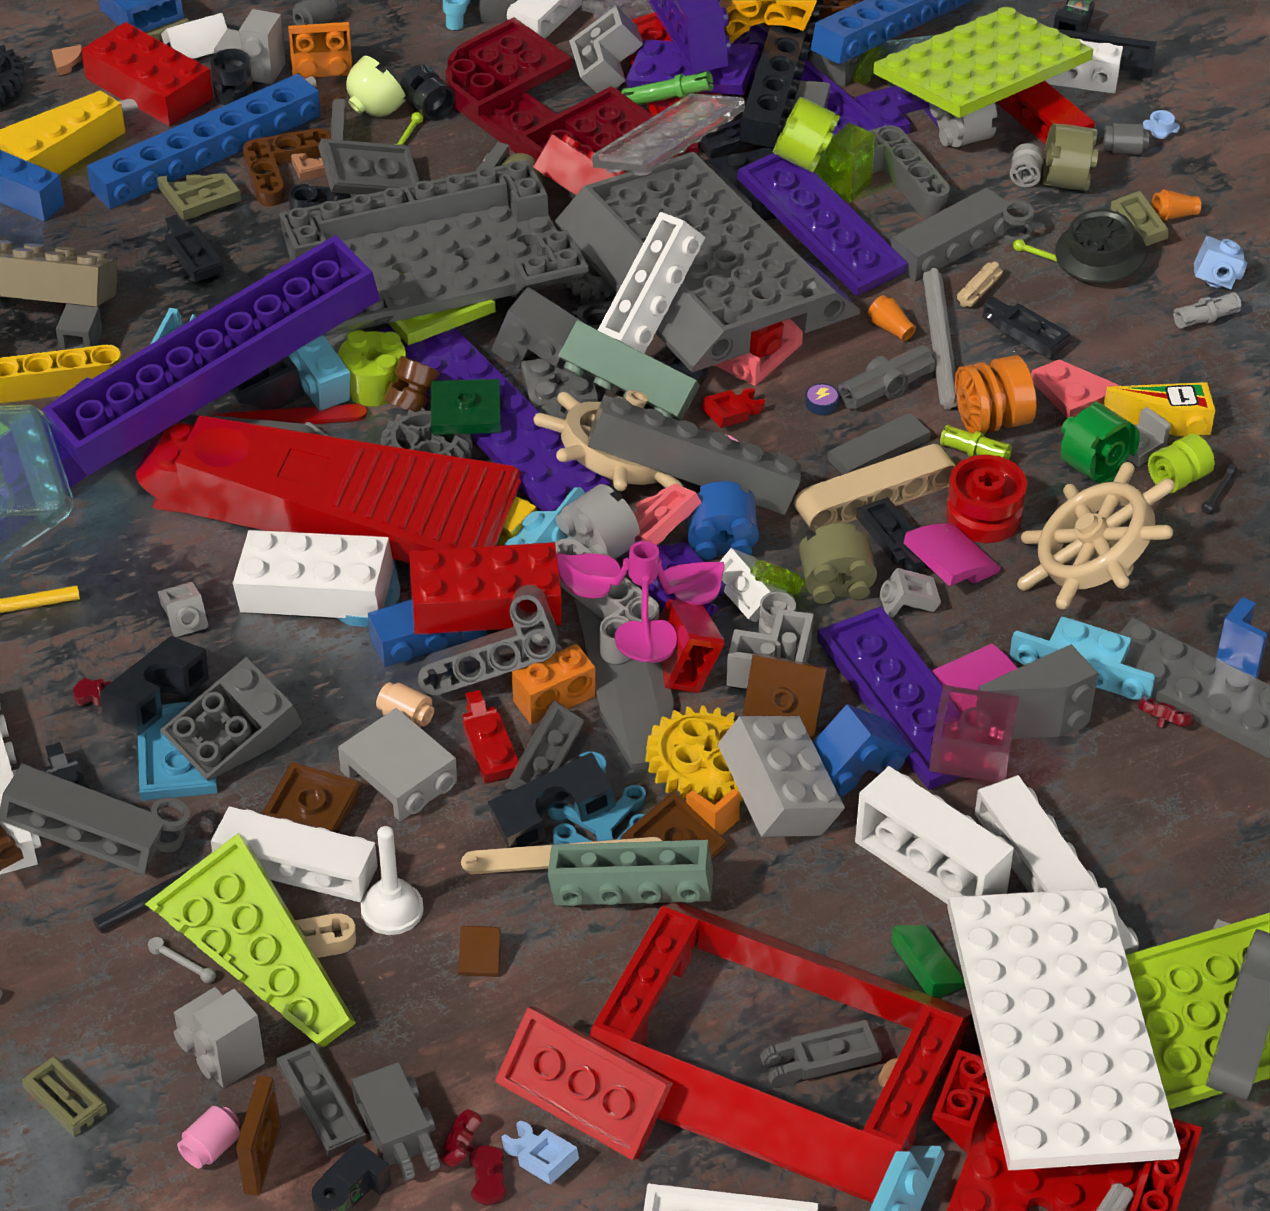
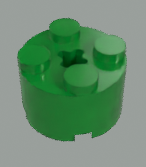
(1098, 442)

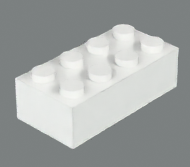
(313, 574)
(930, 839)

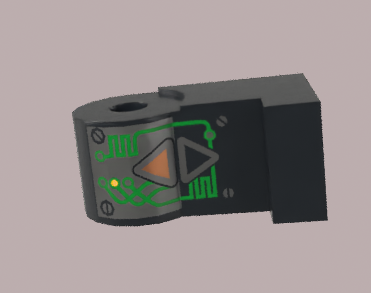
(1074, 15)
(351, 1180)

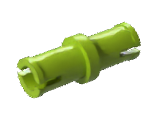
(974, 443)

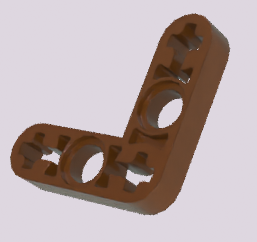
(272, 155)

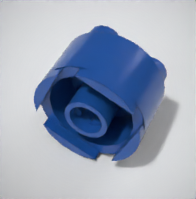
(723, 521)

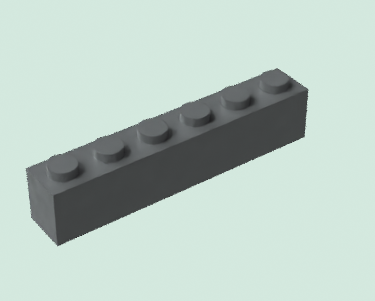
(692, 453)

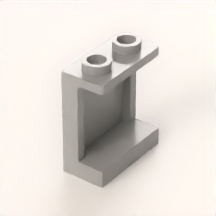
(399, 762)

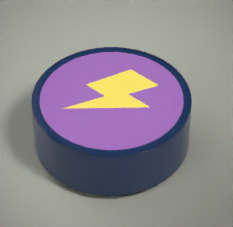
(822, 399)

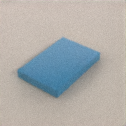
(163, 768)

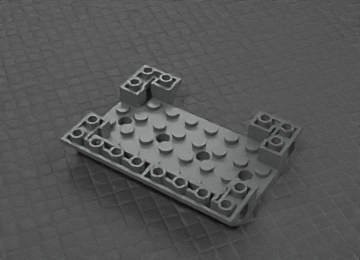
(430, 231)
(736, 281)

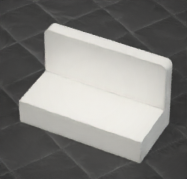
(196, 37)
(742, 586)

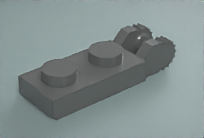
(822, 1053)

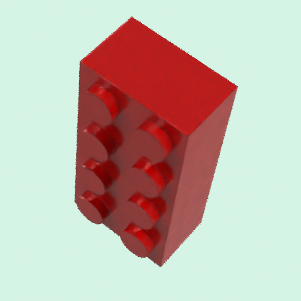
(148, 72)
(477, 585)

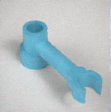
(455, 13)

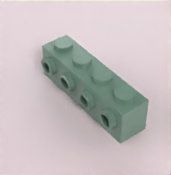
(627, 369)
(631, 872)

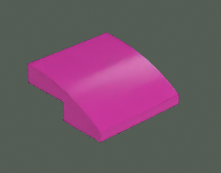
(950, 553)
(975, 668)

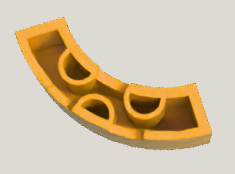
(747, 13)

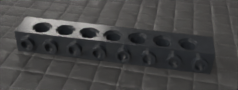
(776, 82)

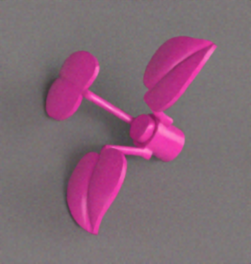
(644, 641)

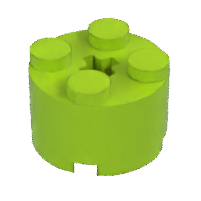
(806, 134)
(371, 364)

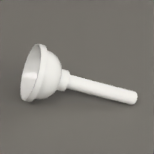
(391, 903)

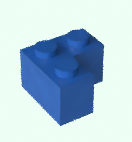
(859, 743)

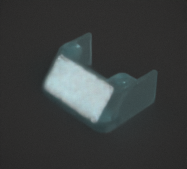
(31, 479)

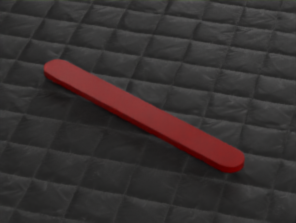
(334, 414)

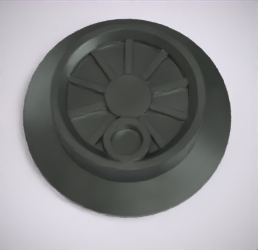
(1100, 247)

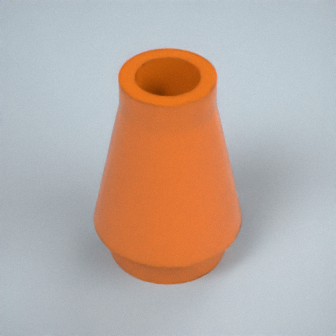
(1175, 205)
(890, 317)

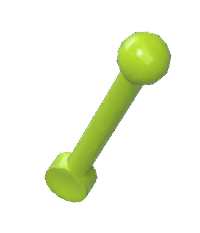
(416, 118)
(1019, 245)

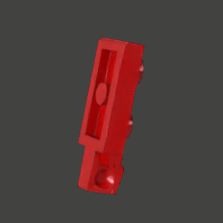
(488, 739)

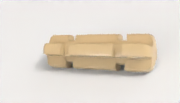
(979, 284)

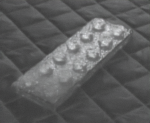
(667, 133)

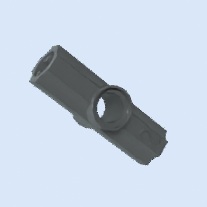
(886, 377)

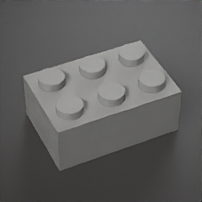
(780, 776)

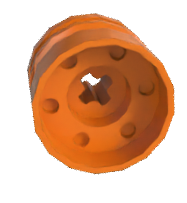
(995, 394)

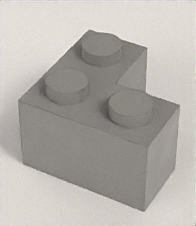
(262, 40)
(603, 47)
(788, 640)
(221, 1035)

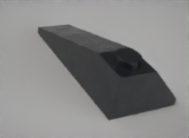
(271, 387)

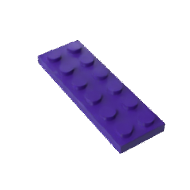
(823, 223)
(889, 682)

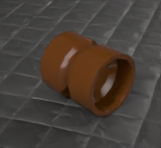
(411, 385)

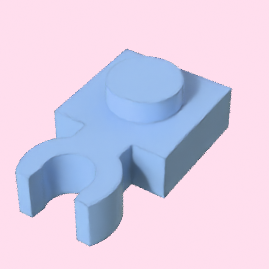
(541, 1155)

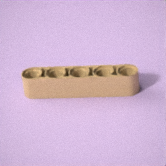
(897, 478)

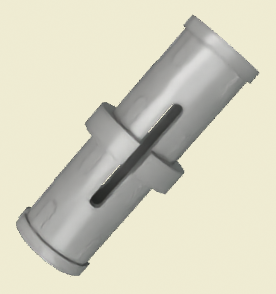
(1207, 310)

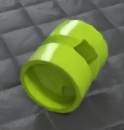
(1182, 462)

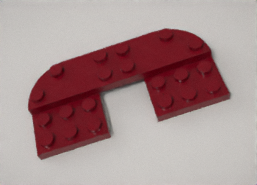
(491, 88)

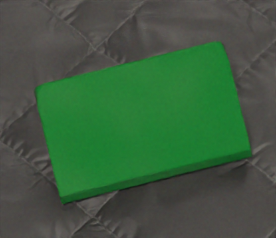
(926, 960)

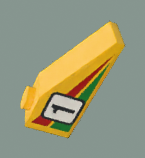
(1183, 405)

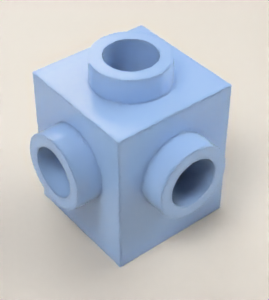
(1220, 262)

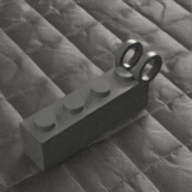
(959, 231)
(90, 819)

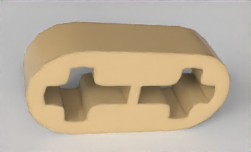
(320, 933)

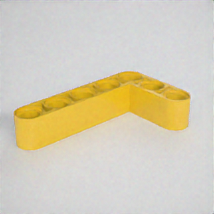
(53, 371)

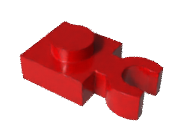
(729, 409)

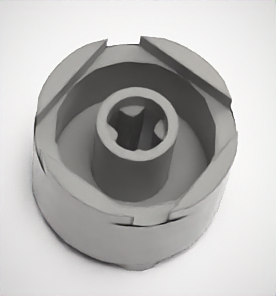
(967, 129)
(600, 522)

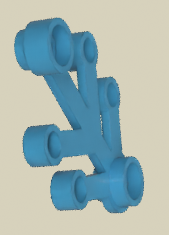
(603, 823)

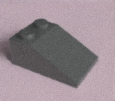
(1052, 694)

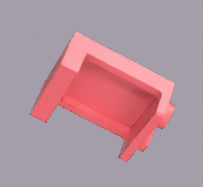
(754, 370)

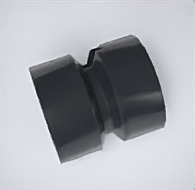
(231, 75)
(427, 92)

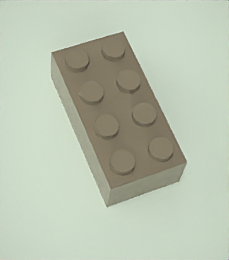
(57, 274)

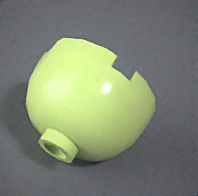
(373, 90)

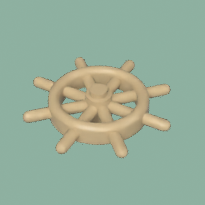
(575, 438)
(1096, 535)

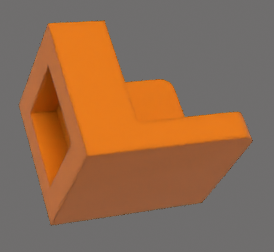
(721, 814)

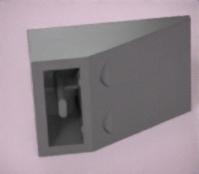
(232, 721)

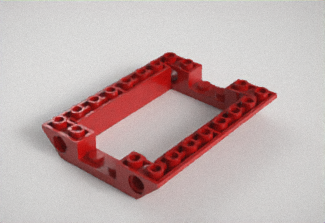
(761, 1122)

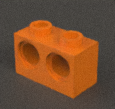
(562, 678)

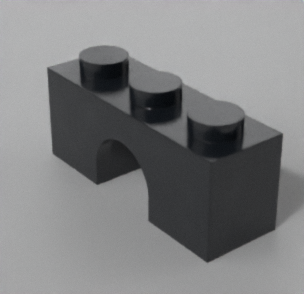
(134, 697)
(575, 784)

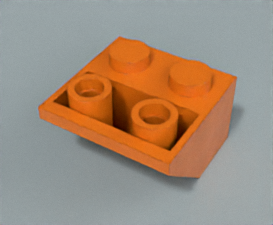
(320, 49)

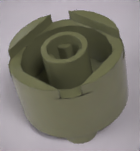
(1069, 156)
(838, 563)

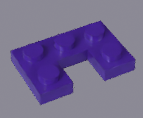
(890, 105)

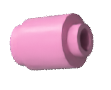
(209, 1136)

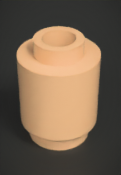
(408, 700)

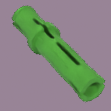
(678, 87)

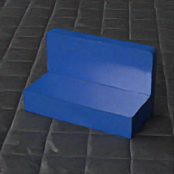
(1240, 642)

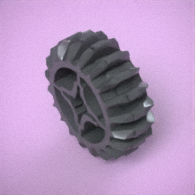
(415, 433)

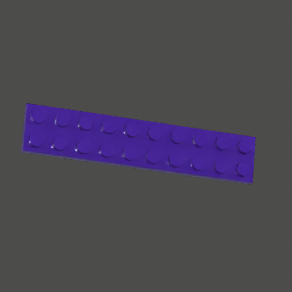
(520, 440)

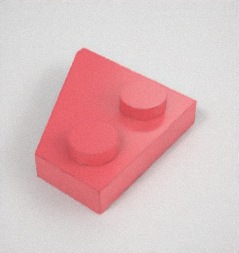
(1070, 387)
(664, 512)

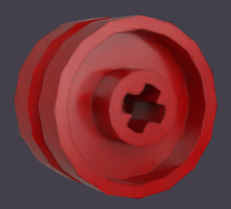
(986, 498)

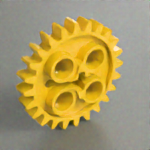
(688, 754)

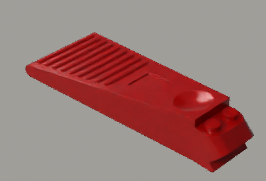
(327, 485)

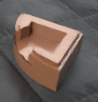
(66, 58)
(307, 167)

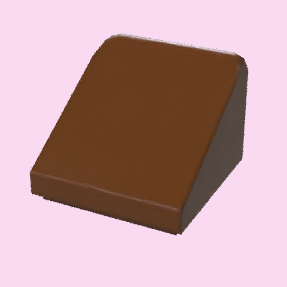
(479, 951)

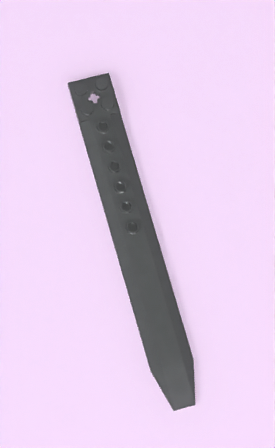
(629, 693)

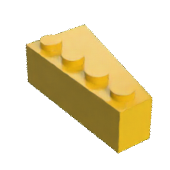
(66, 132)

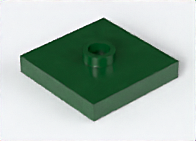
(465, 406)

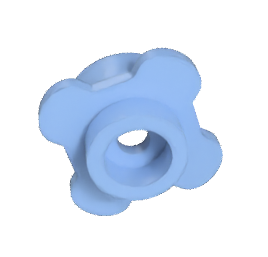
(1161, 124)

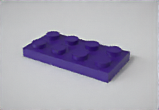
(662, 61)

